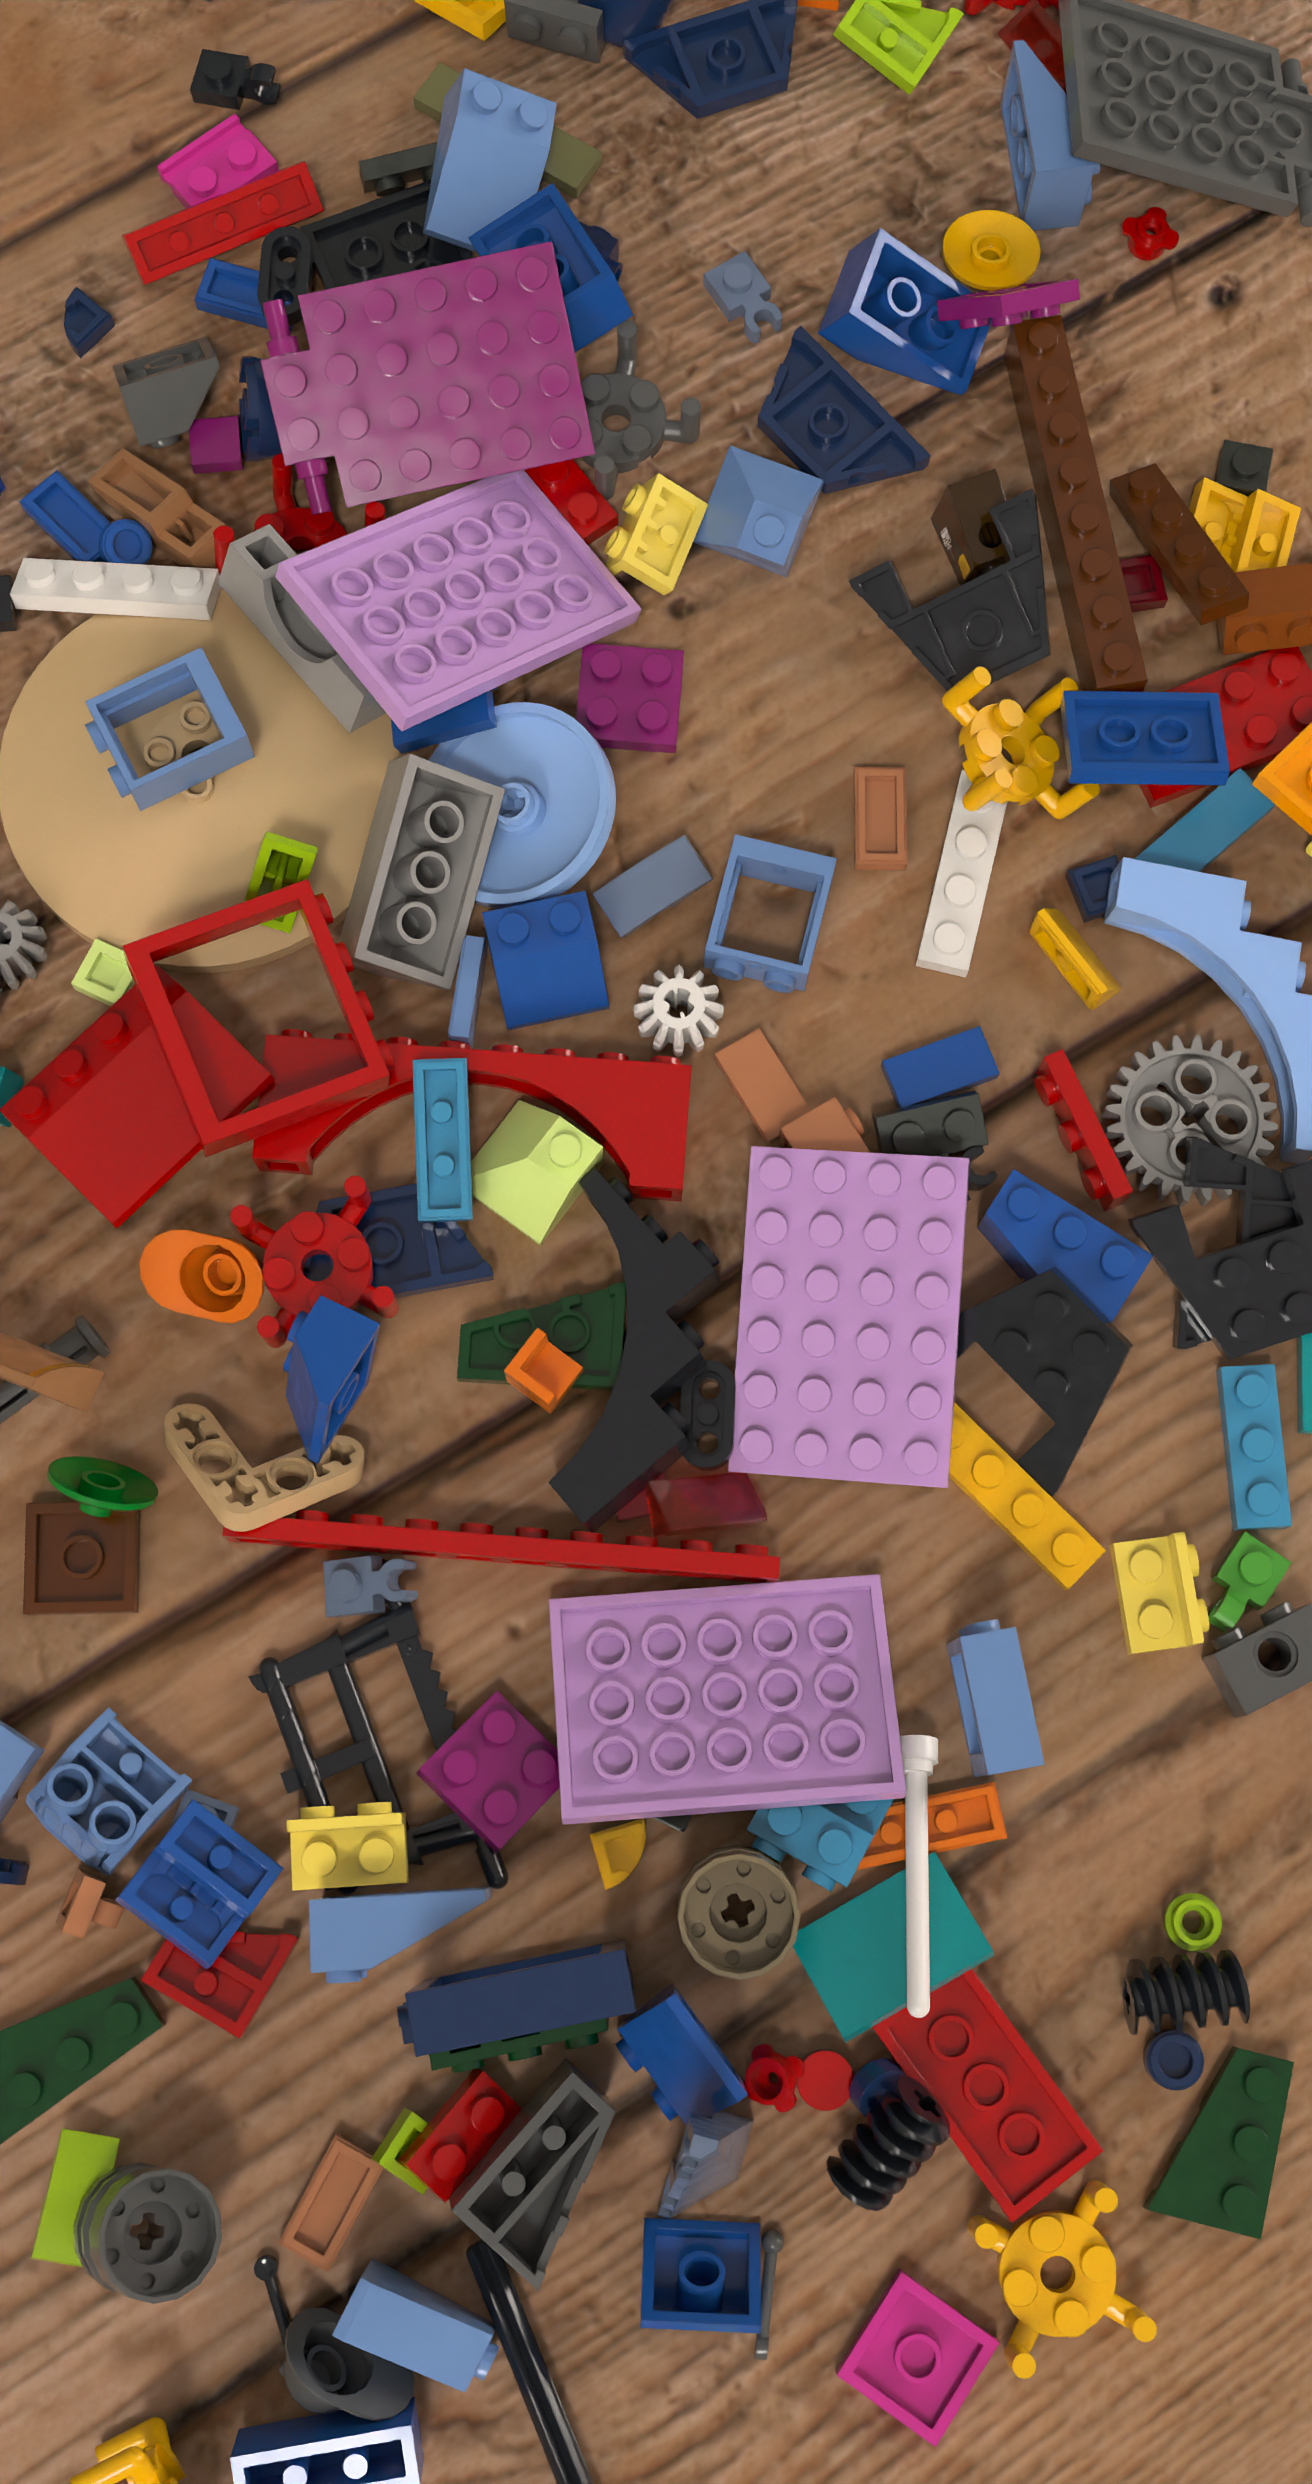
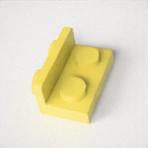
(655, 533)
(1159, 1593)
(348, 1848)

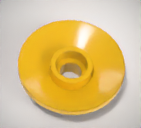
(991, 250)

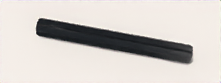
(528, 2365)

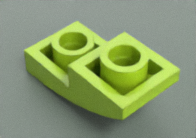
(76, 2166)

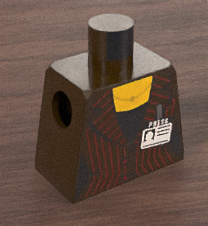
(967, 526)

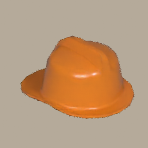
(202, 1275)

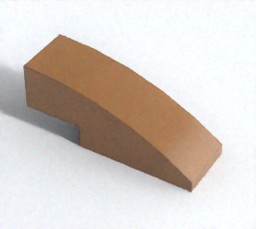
(159, 505)

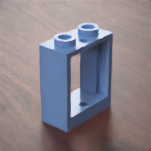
(153, 691)
(779, 866)
(994, 1699)

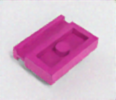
(216, 163)

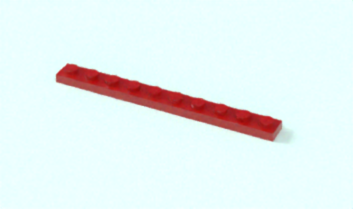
(527, 1547)

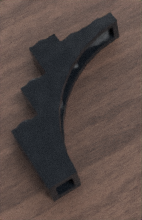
(634, 1435)

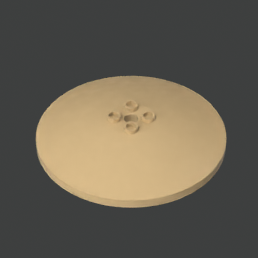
(141, 872)

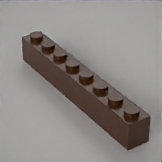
(1073, 508)

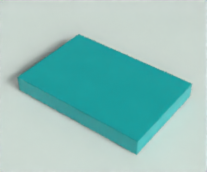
(861, 1949)

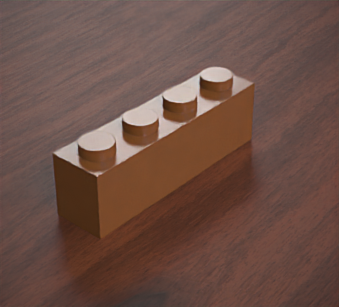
(1276, 611)

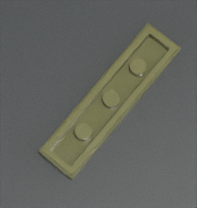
(569, 160)

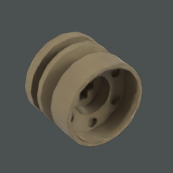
(719, 1941)

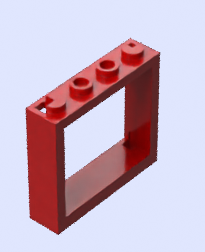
(337, 964)

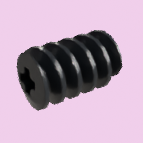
(1184, 1990)
(890, 2145)

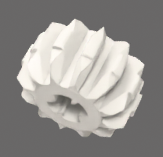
(671, 992)

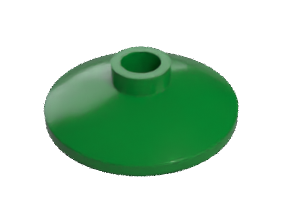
(101, 1485)

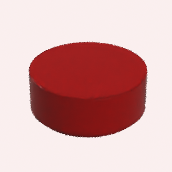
(825, 2080)

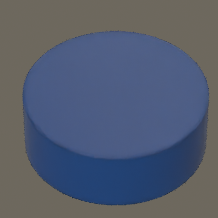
(125, 543)

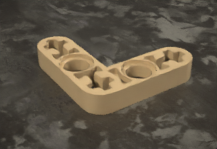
(256, 1484)

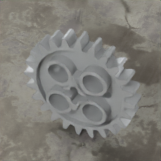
(1225, 1092)

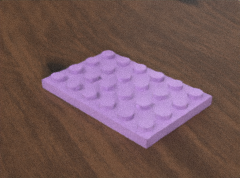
(457, 596)
(850, 1315)
(724, 1699)

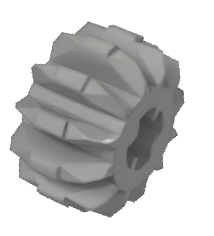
(23, 946)

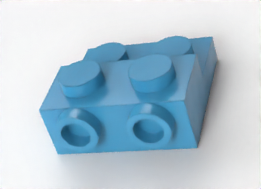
(823, 1837)

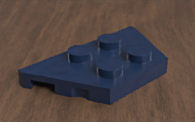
(720, 56)
(833, 423)
(407, 1253)

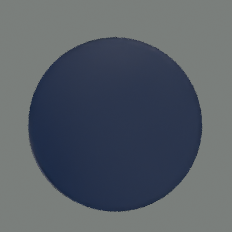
(1173, 2059)
(872, 2082)

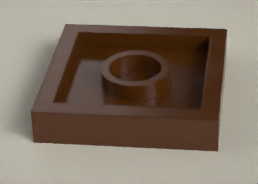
(80, 1561)

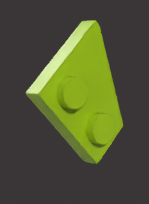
(897, 36)

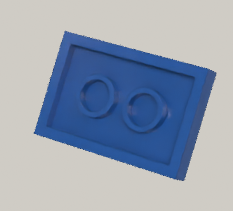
(1144, 738)

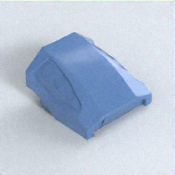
(105, 1794)

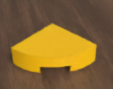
(619, 1851)

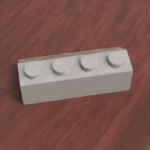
(420, 872)

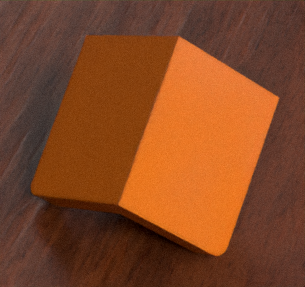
(542, 1371)

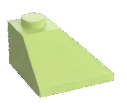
(533, 1169)

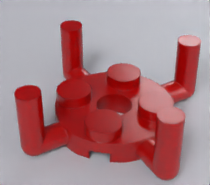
(293, 524)
(313, 1235)

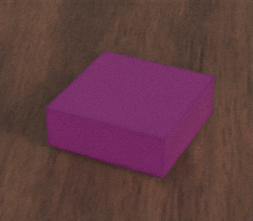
(216, 445)

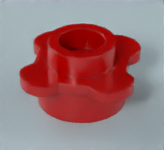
(1145, 245)
(758, 2081)

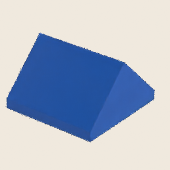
(701, 2276)

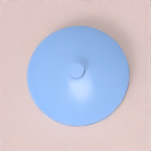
(553, 803)

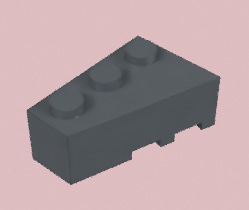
(534, 2171)

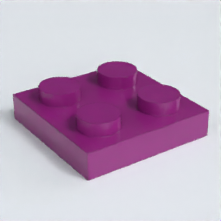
(1009, 304)
(631, 696)
(494, 1771)

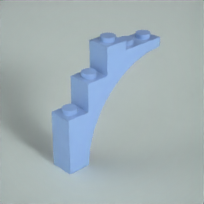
(1262, 974)

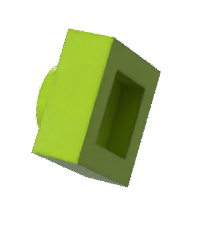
(396, 2142)

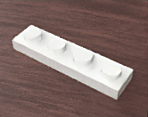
(116, 588)
(960, 885)

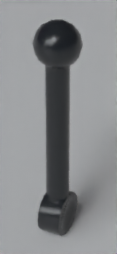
(266, 2269)

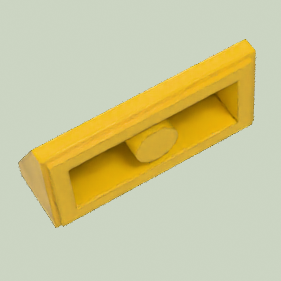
(1073, 957)

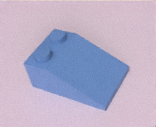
(486, 155)
(1046, 177)
(367, 1929)

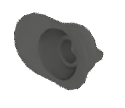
(337, 2376)

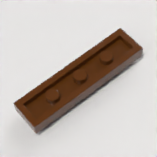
(1179, 544)

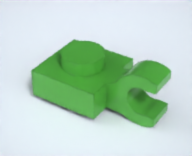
(1249, 1576)

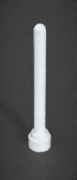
(918, 1758)

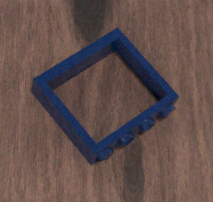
(518, 1998)

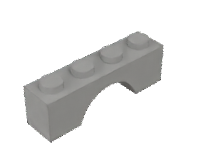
(252, 585)

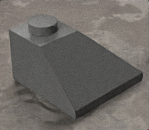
(166, 390)

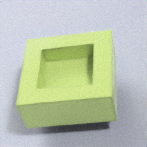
(103, 974)

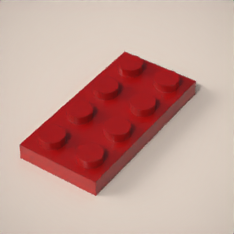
(1262, 711)
(994, 2093)

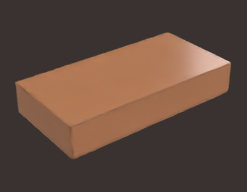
(880, 818)
(761, 1084)
(331, 2203)

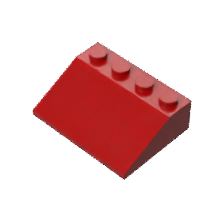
(111, 1106)

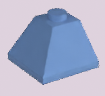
(758, 511)

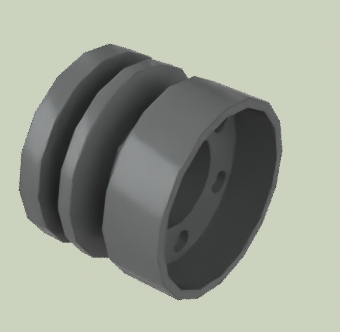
(179, 2240)

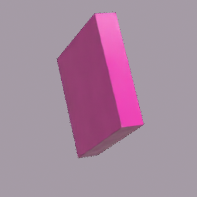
(917, 2357)

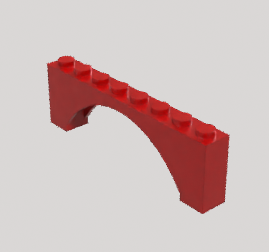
(624, 1104)

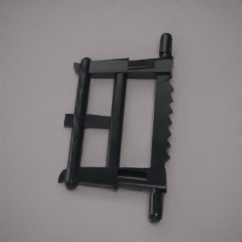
(334, 1656)

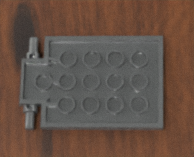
(1187, 105)

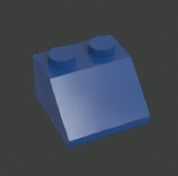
(546, 960)
(327, 1370)

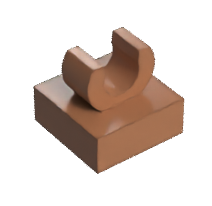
(86, 1904)

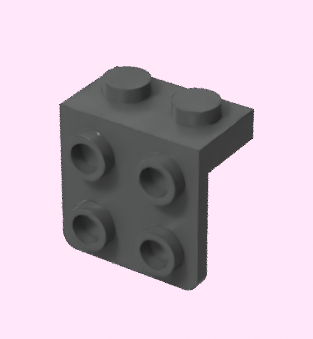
(557, 26)

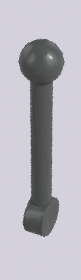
(772, 2243)

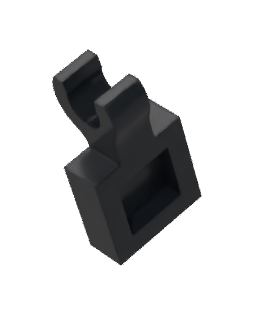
(227, 78)

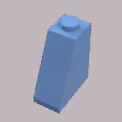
(417, 2328)

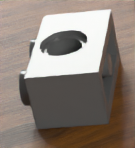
(1236, 1665)

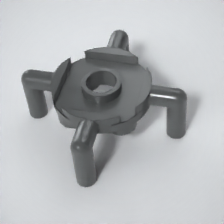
(641, 405)

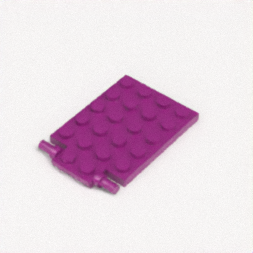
(428, 378)

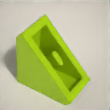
(278, 865)

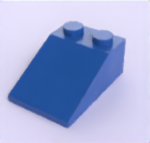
(587, 283)
(890, 318)
(679, 2057)

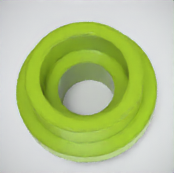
(1210, 1922)

